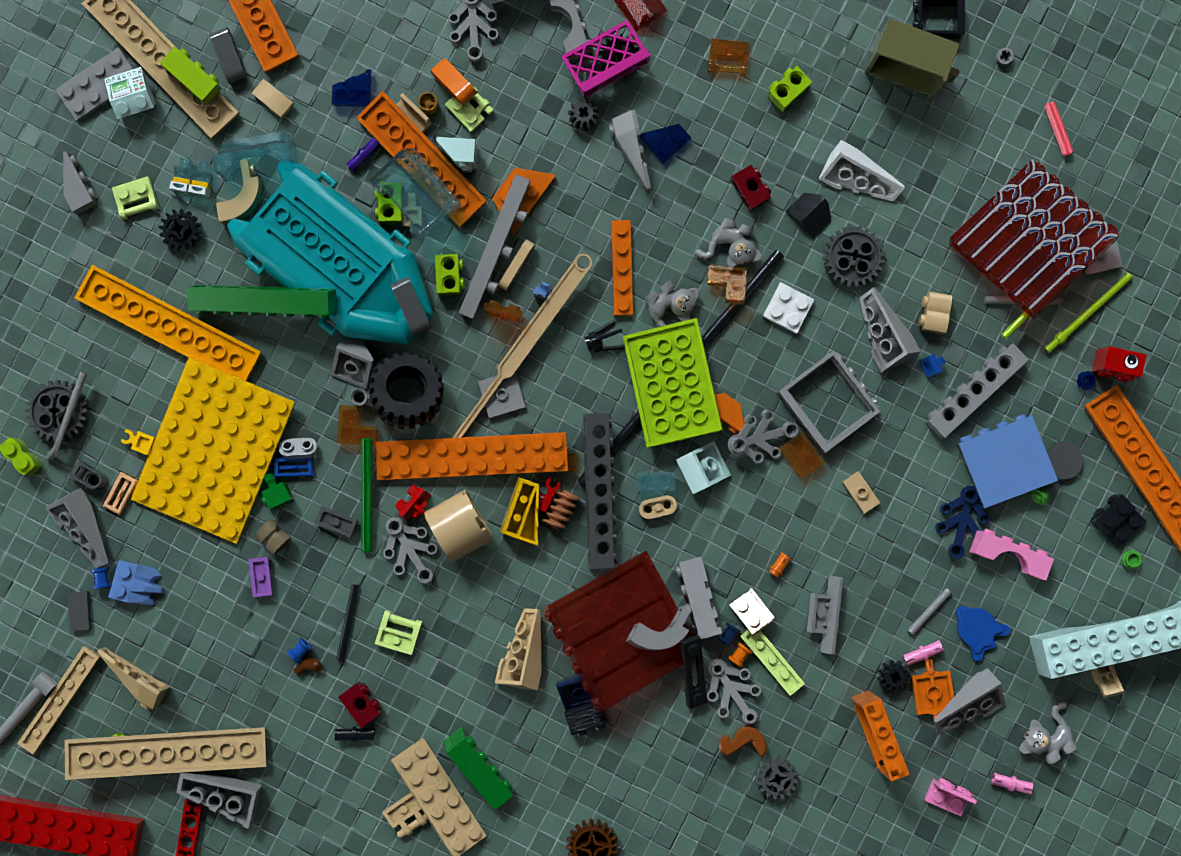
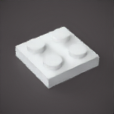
(788, 308)

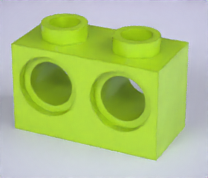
(792, 91)
(383, 205)
(444, 275)

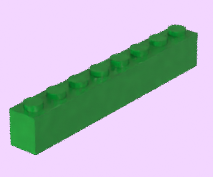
(262, 300)

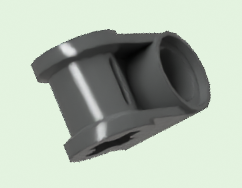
(85, 474)

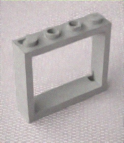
(859, 388)

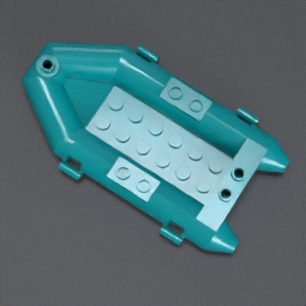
(322, 240)

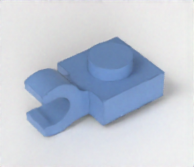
(542, 291)

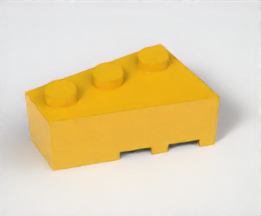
(522, 512)

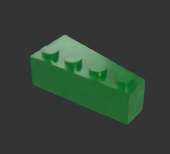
(477, 768)

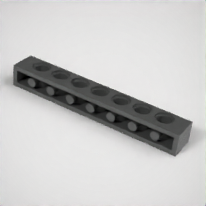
(592, 481)

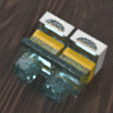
(192, 181)

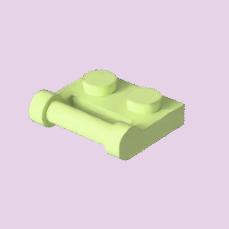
(134, 192)
(395, 638)

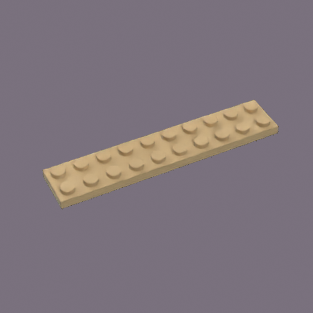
(148, 48)
(165, 753)

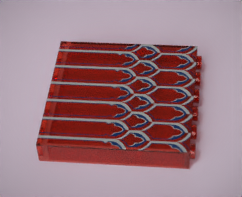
(1034, 238)

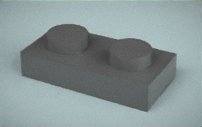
(336, 521)

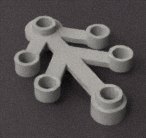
(473, 21)
(758, 437)
(407, 547)
(731, 688)

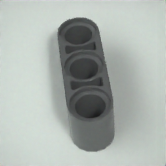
(228, 55)
(410, 306)

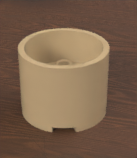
(458, 526)

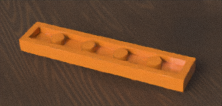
(622, 268)

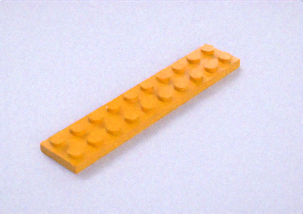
(166, 324)

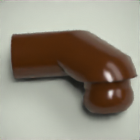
(308, 664)

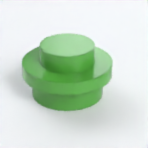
(1040, 495)
(1131, 559)

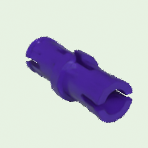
(363, 154)

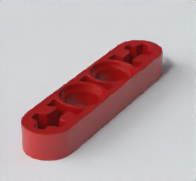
(186, 831)

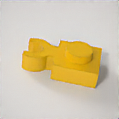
(140, 442)

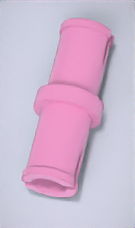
(923, 653)
(1012, 783)

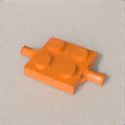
(932, 690)

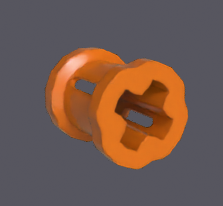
(740, 655)

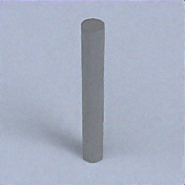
(929, 611)

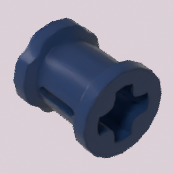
(729, 635)

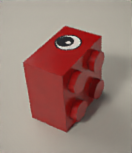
(1119, 363)

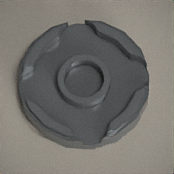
(1065, 459)

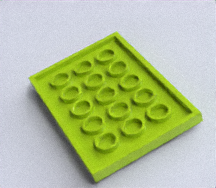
(672, 383)

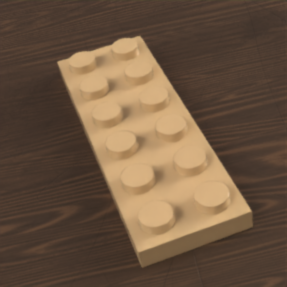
(438, 798)

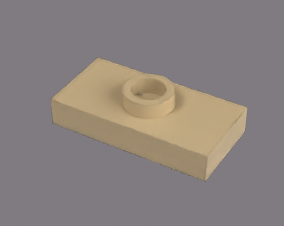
(861, 492)

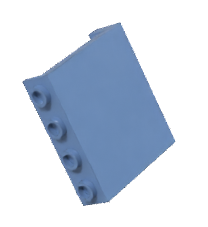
(1007, 460)

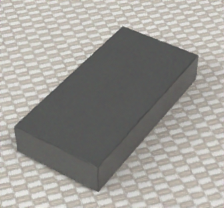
(79, 611)

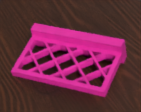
(617, 70)

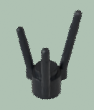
(594, 339)

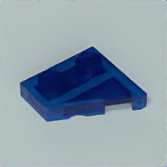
(353, 91)
(665, 141)

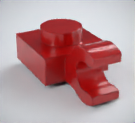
(545, 500)

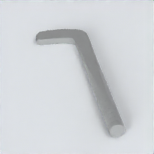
(69, 411)

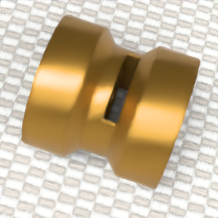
(425, 101)

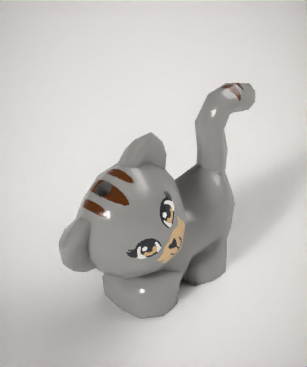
(741, 250)
(681, 302)
(1039, 740)

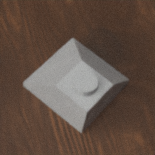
(352, 362)

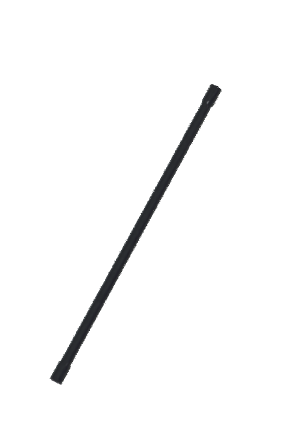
(769, 265)

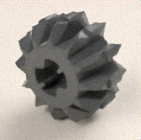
(581, 107)

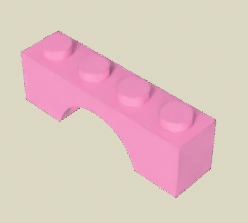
(1032, 563)

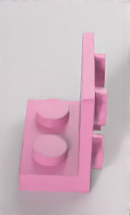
(946, 796)

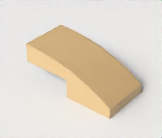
(273, 98)

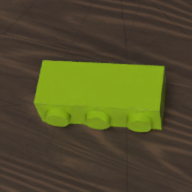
(191, 74)

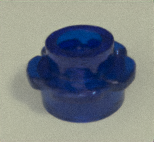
(1086, 375)

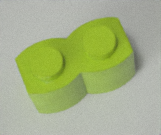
(20, 455)

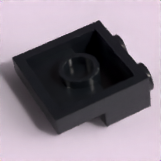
(1118, 520)

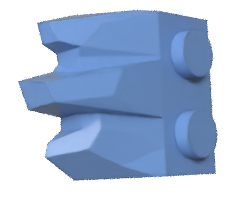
(135, 583)

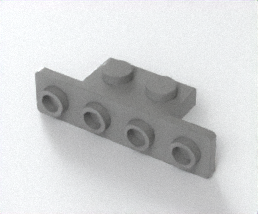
(824, 614)

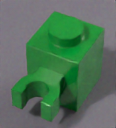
(276, 494)

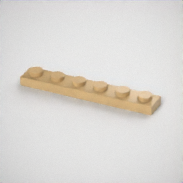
(59, 700)

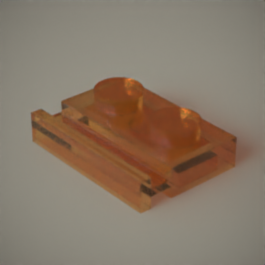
(801, 455)

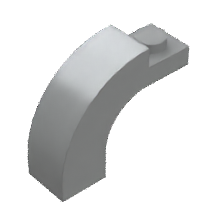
(651, 640)

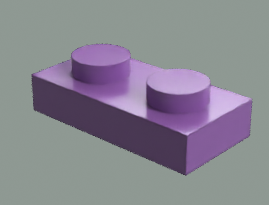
(261, 576)

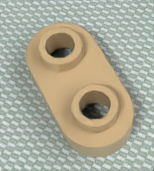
(657, 507)

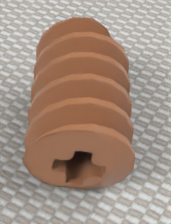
(561, 509)

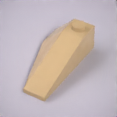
(522, 662)
(140, 684)

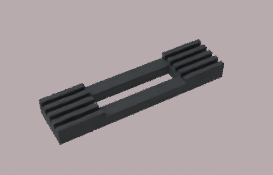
(692, 648)

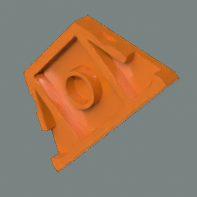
(539, 184)

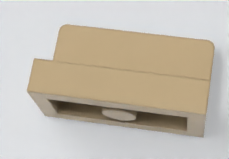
(414, 113)

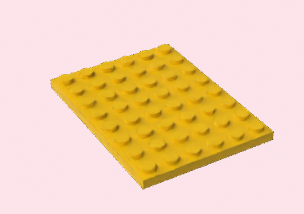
(213, 450)

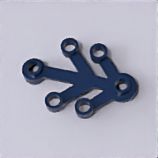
(964, 519)

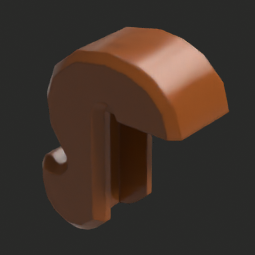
(741, 737)

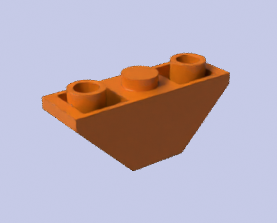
(730, 412)

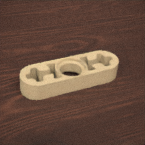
(516, 265)

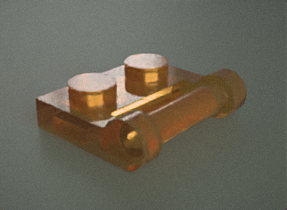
(728, 51)

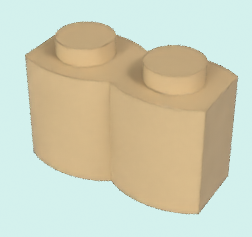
(936, 313)

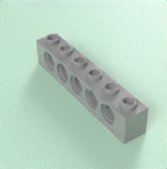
(1015, 360)

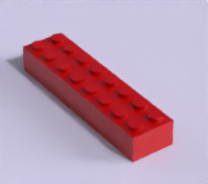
(68, 828)

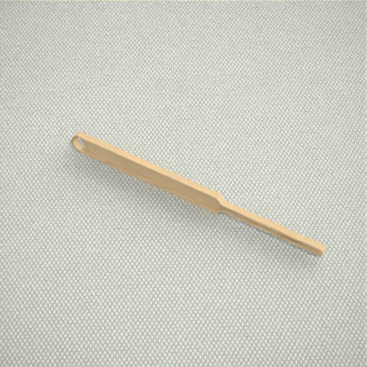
(530, 335)

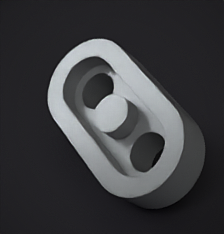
(298, 449)

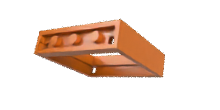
(880, 735)

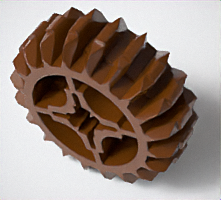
(610, 844)

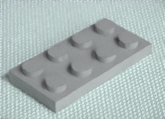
(88, 89)

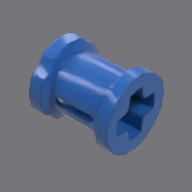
(100, 578)
(300, 650)

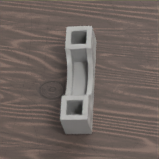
(577, 34)

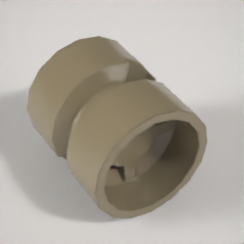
(272, 536)

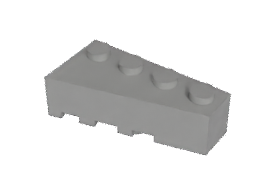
(699, 597)
(222, 794)

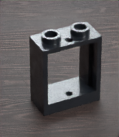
(958, 17)

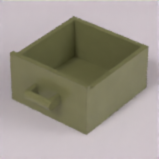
(913, 58)

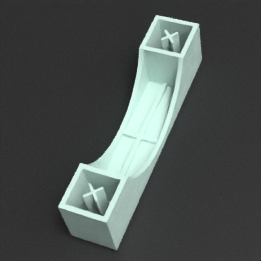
(1105, 644)

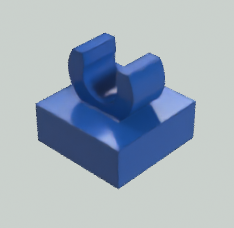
(931, 365)

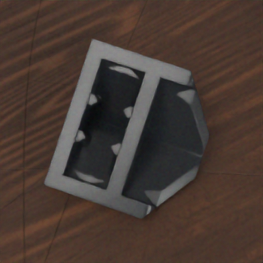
(810, 212)

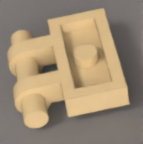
(402, 810)

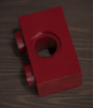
(751, 199)
(360, 715)

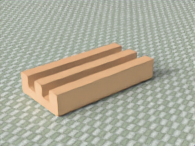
(127, 496)

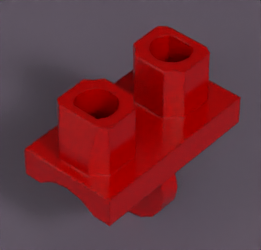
(415, 505)

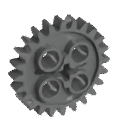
(851, 273)
(39, 411)

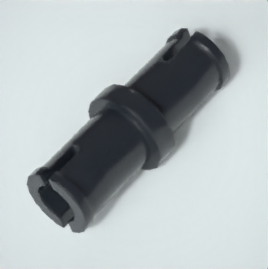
(355, 734)

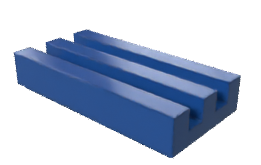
(310, 466)

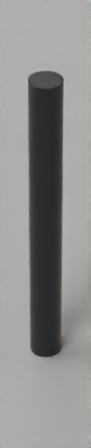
(347, 622)

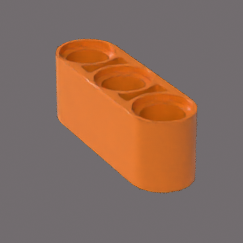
(453, 81)

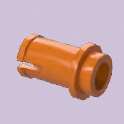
(779, 566)

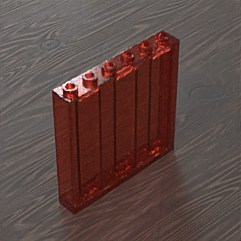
(598, 620)

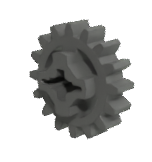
(784, 776)

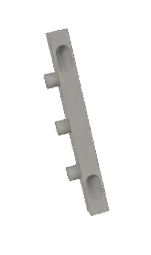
(496, 247)

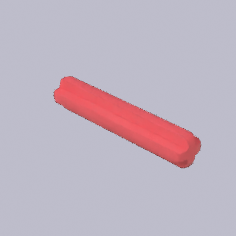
(1059, 129)

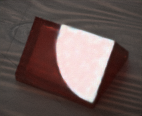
(641, 11)

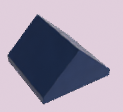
(572, 692)

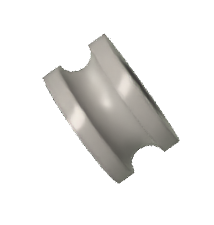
(1001, 62)

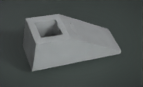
(75, 186)

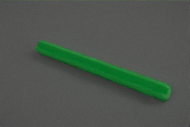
(366, 495)

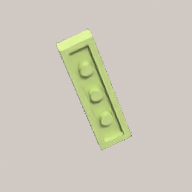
(773, 661)

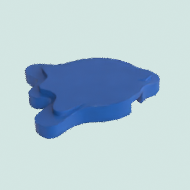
(978, 630)

